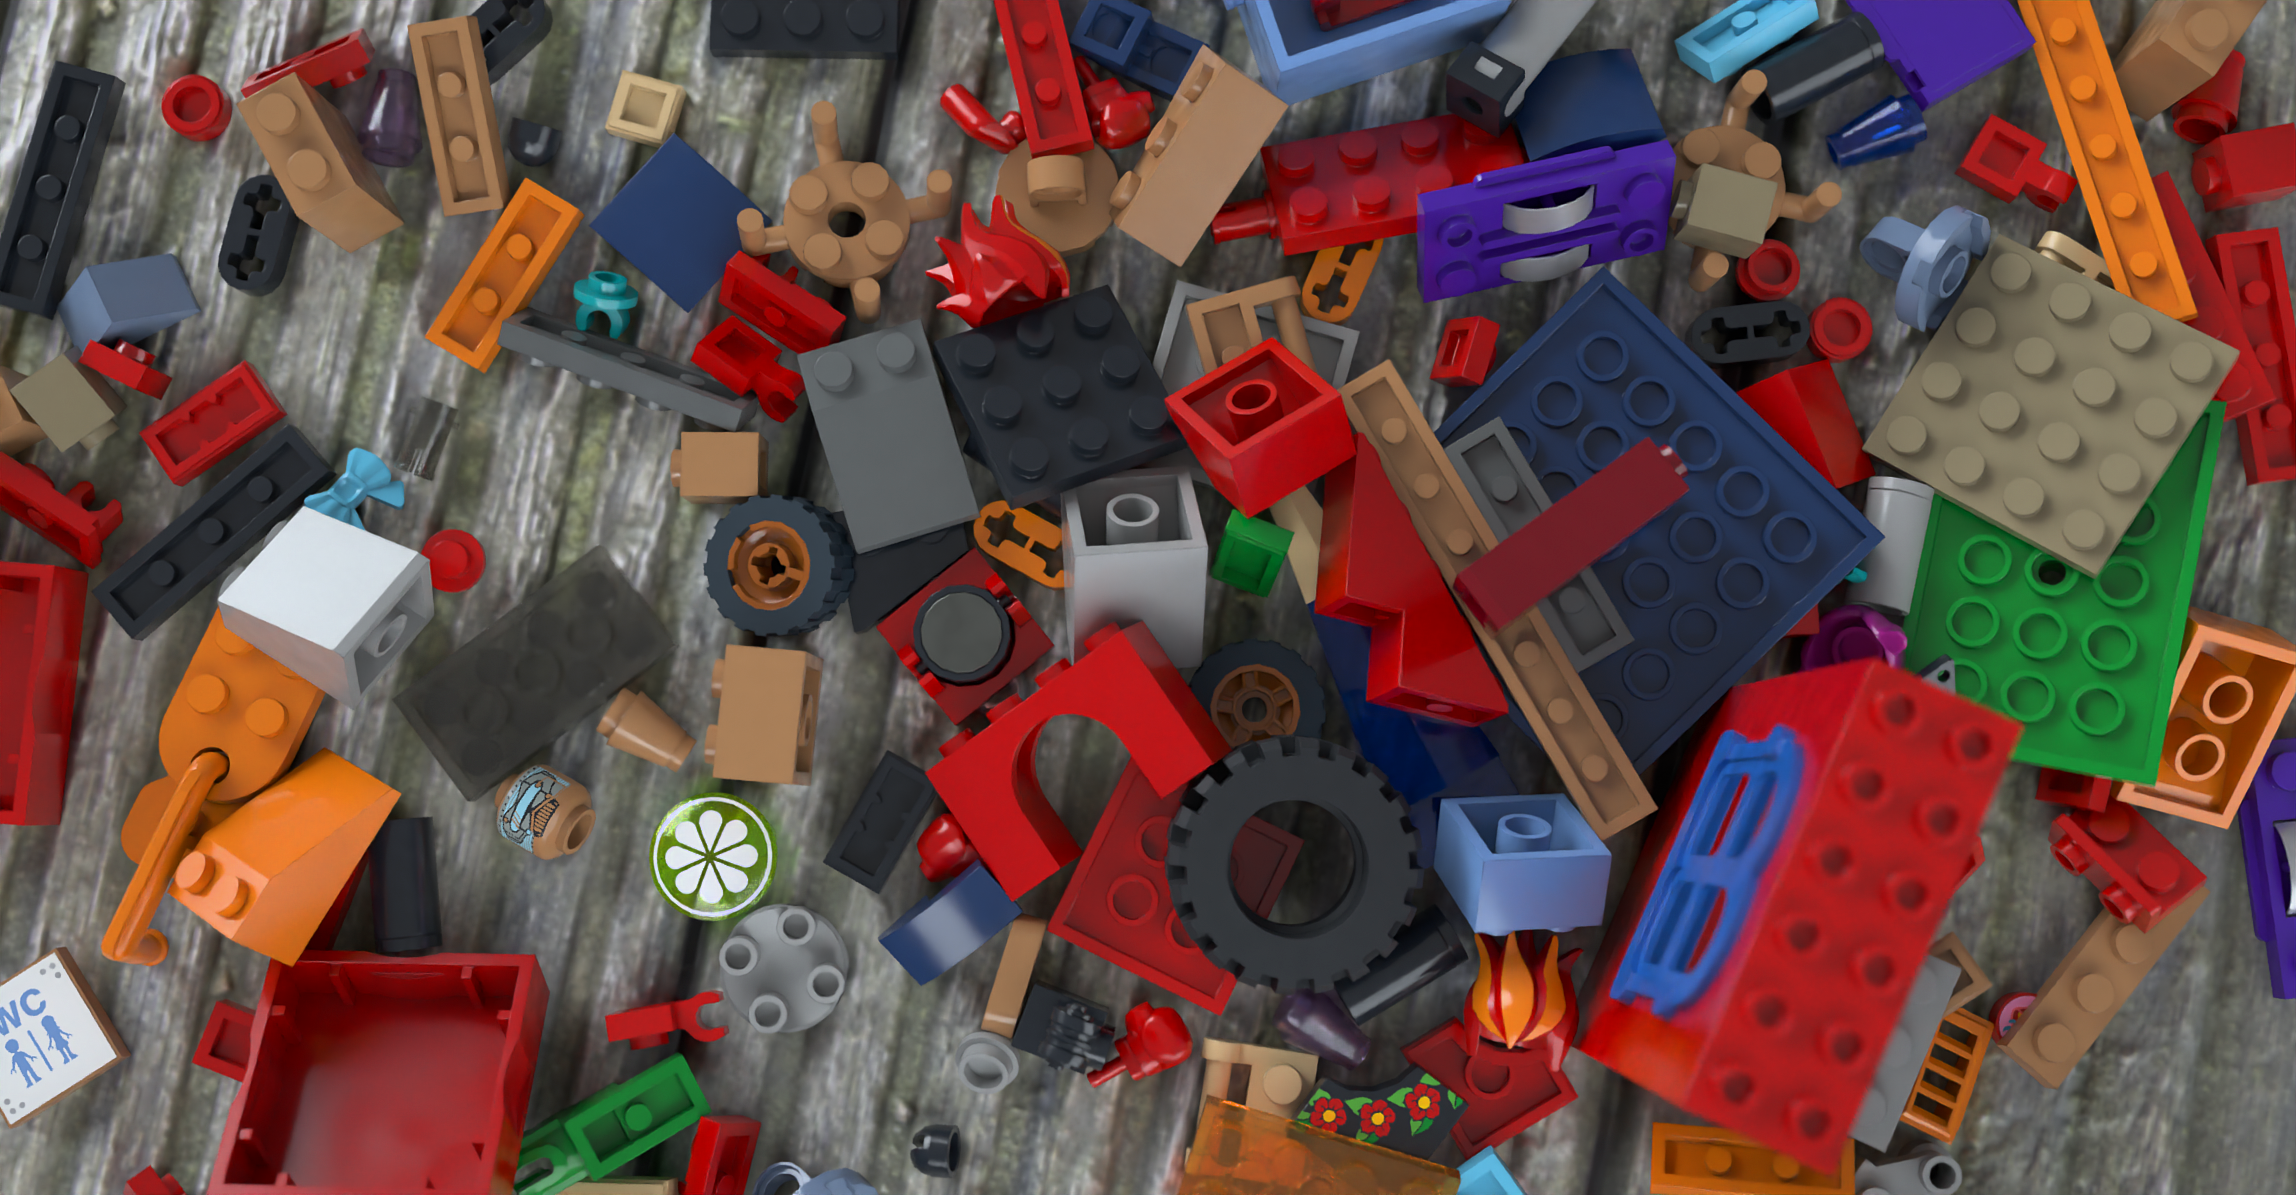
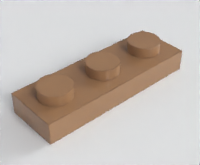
(460, 115)

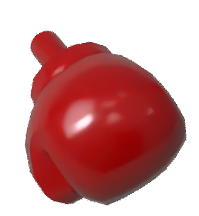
(1114, 115)
(946, 849)
(1152, 1044)

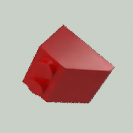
(1263, 426)

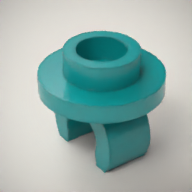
(605, 293)

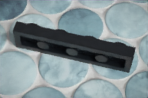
(56, 187)
(214, 532)

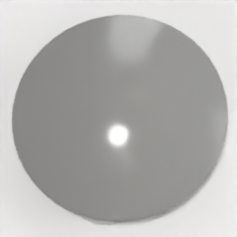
(783, 968)

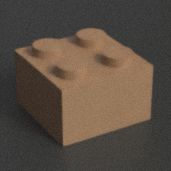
(765, 715)

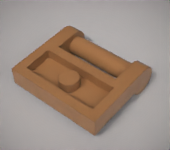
(1229, 327)

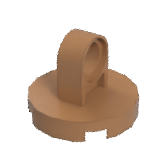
(1060, 195)

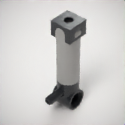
(1491, 78)

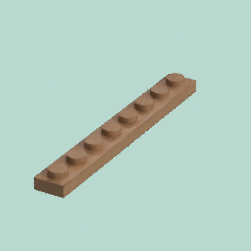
(1526, 652)

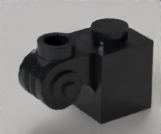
(1064, 1029)

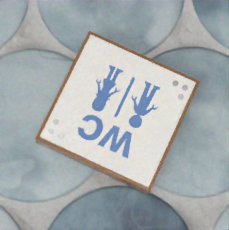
(51, 1037)

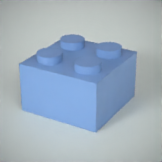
(1521, 863)

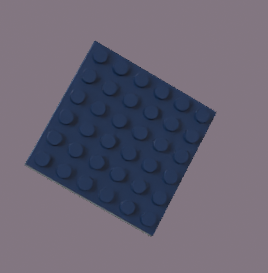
(1717, 569)

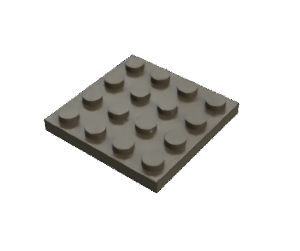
(2050, 404)

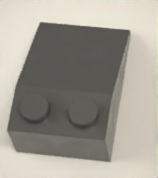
(888, 436)

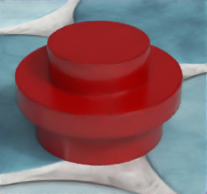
(1768, 272)
(455, 560)

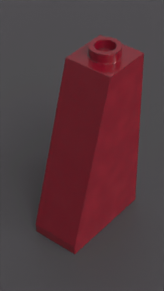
(1571, 536)

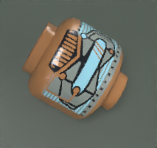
(544, 812)

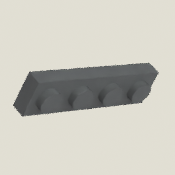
(615, 364)
(1508, 500)

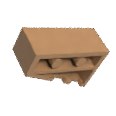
(1195, 156)

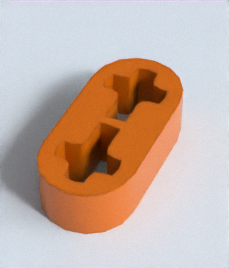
(1354, 281)
(1014, 556)

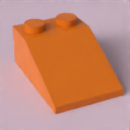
(2221, 718)
(285, 855)

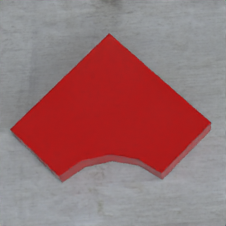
(1501, 1084)

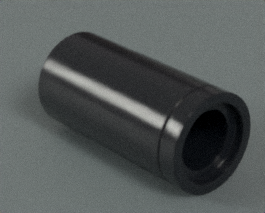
(1817, 66)
(405, 886)
(1423, 955)

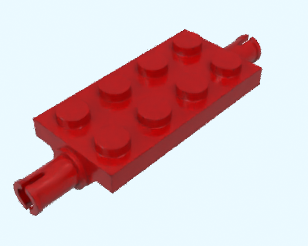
(1361, 182)

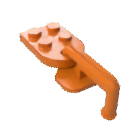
(228, 703)

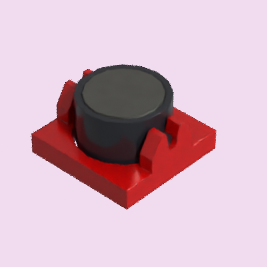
(965, 636)

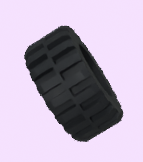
(1363, 917)

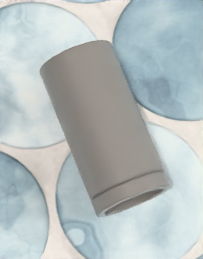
(1901, 514)

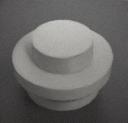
(986, 1062)

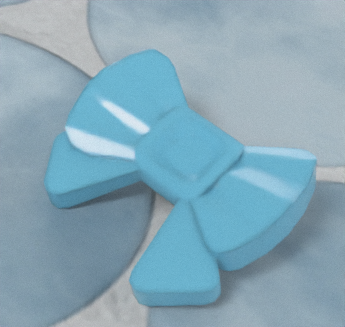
(364, 477)

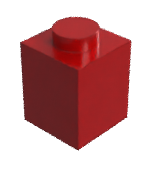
(2246, 167)

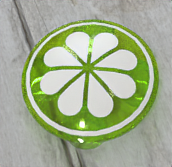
(713, 856)

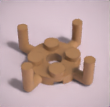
(1743, 152)
(838, 188)

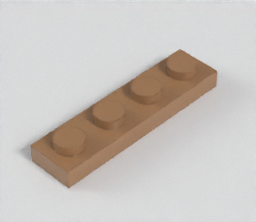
(2089, 991)

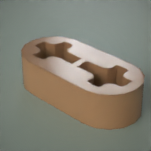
(1014, 975)

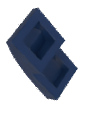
(1134, 45)
(951, 924)

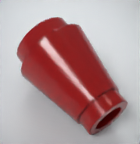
(2213, 106)

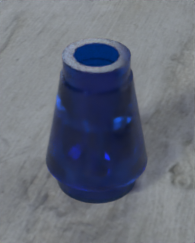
(1878, 133)

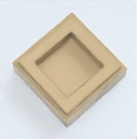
(645, 109)

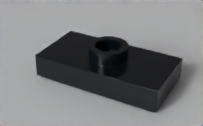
(882, 822)

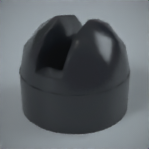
(532, 142)
(937, 1150)

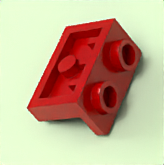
(2127, 861)

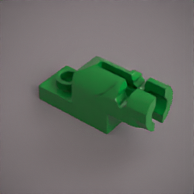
(611, 1127)

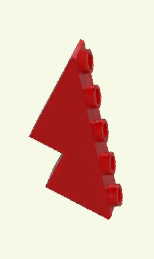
(1384, 579)

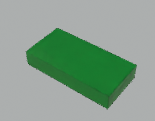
(1250, 554)

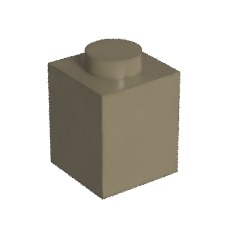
(1722, 210)
(70, 401)

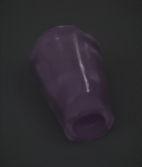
(392, 120)
(1320, 1028)

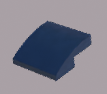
(1588, 105)
(676, 222)

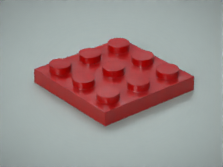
(1123, 903)

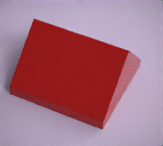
(1814, 419)

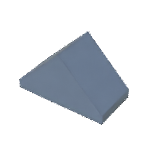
(126, 300)

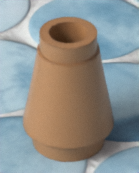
(645, 730)

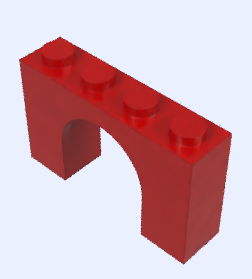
(993, 777)

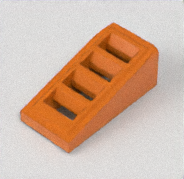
(1954, 1099)

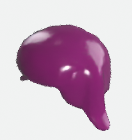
(1853, 635)

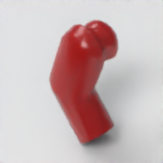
(980, 123)

